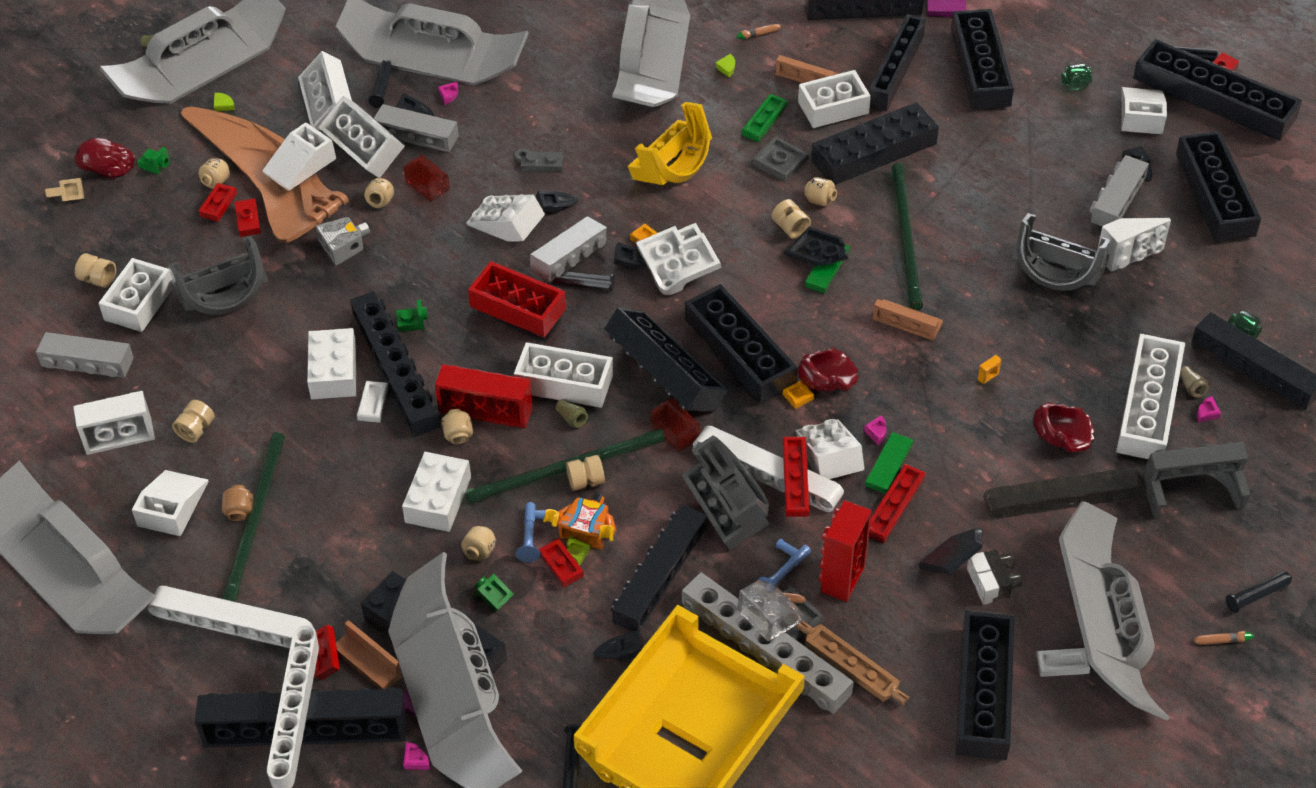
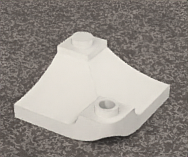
(678, 257)

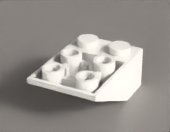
(1143, 110)
(300, 157)
(507, 216)
(1134, 239)
(832, 449)
(168, 502)

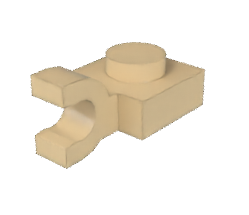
(69, 189)

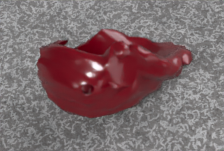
(104, 158)
(827, 371)
(1064, 426)

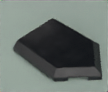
(818, 248)
(954, 552)

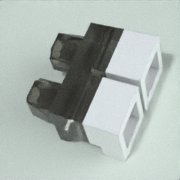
(991, 577)

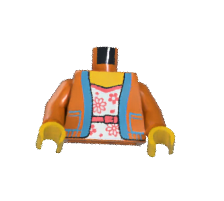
(584, 521)

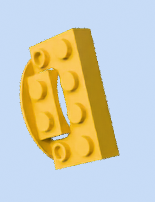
(652, 161)

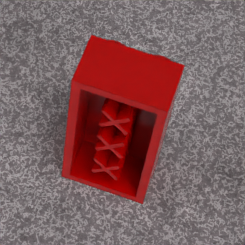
(517, 299)
(484, 395)
(844, 550)

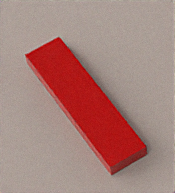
(795, 477)
(895, 502)

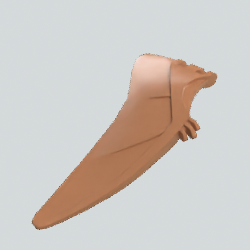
(251, 149)

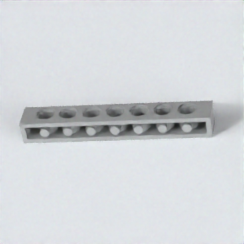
(723, 603)

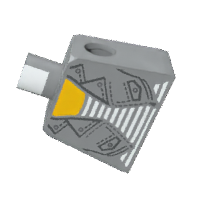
(341, 238)

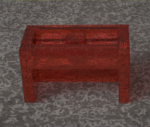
(426, 178)
(677, 424)

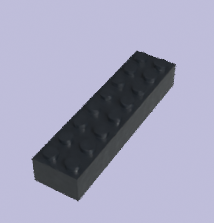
(1217, 89)
(330, 718)

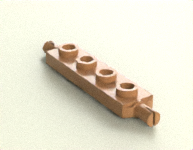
(852, 663)

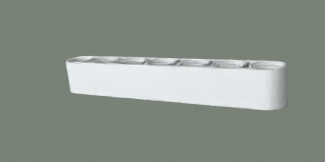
(769, 469)
(225, 616)
(293, 717)

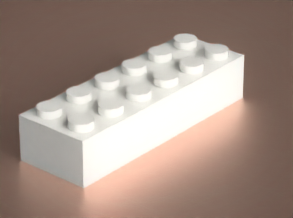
(1150, 396)

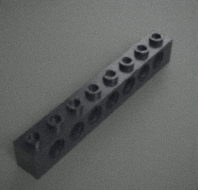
(394, 364)

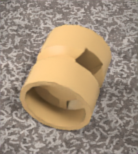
(790, 218)
(95, 270)
(192, 421)
(585, 473)

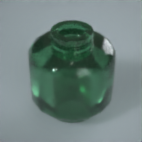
(1077, 76)
(1246, 322)

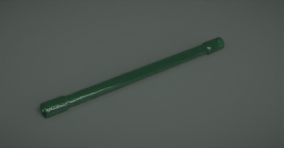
(914, 292)
(274, 450)
(486, 490)

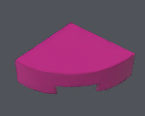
(448, 92)
(1208, 410)
(876, 429)
(415, 758)

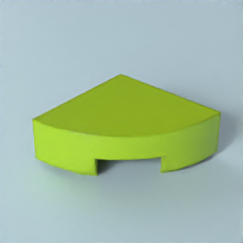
(726, 65)
(223, 102)
(577, 549)

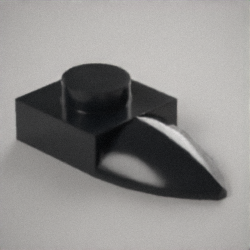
(409, 103)
(1140, 154)
(555, 200)
(628, 256)
(621, 647)

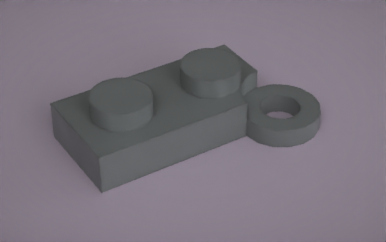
(540, 161)

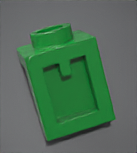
(154, 161)
(411, 318)
(492, 592)

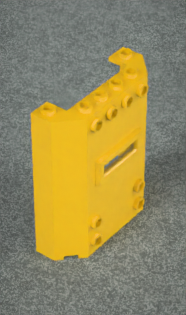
(695, 692)

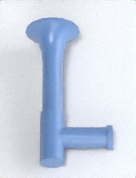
(527, 552)
(796, 558)

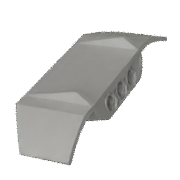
(428, 42)
(198, 51)
(652, 51)
(64, 559)
(1104, 602)
(448, 681)

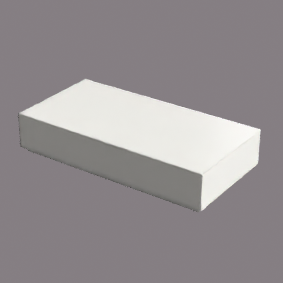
(372, 401)
(1062, 662)

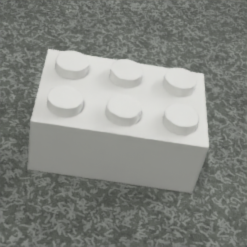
(834, 98)
(136, 295)
(332, 363)
(114, 422)
(436, 491)

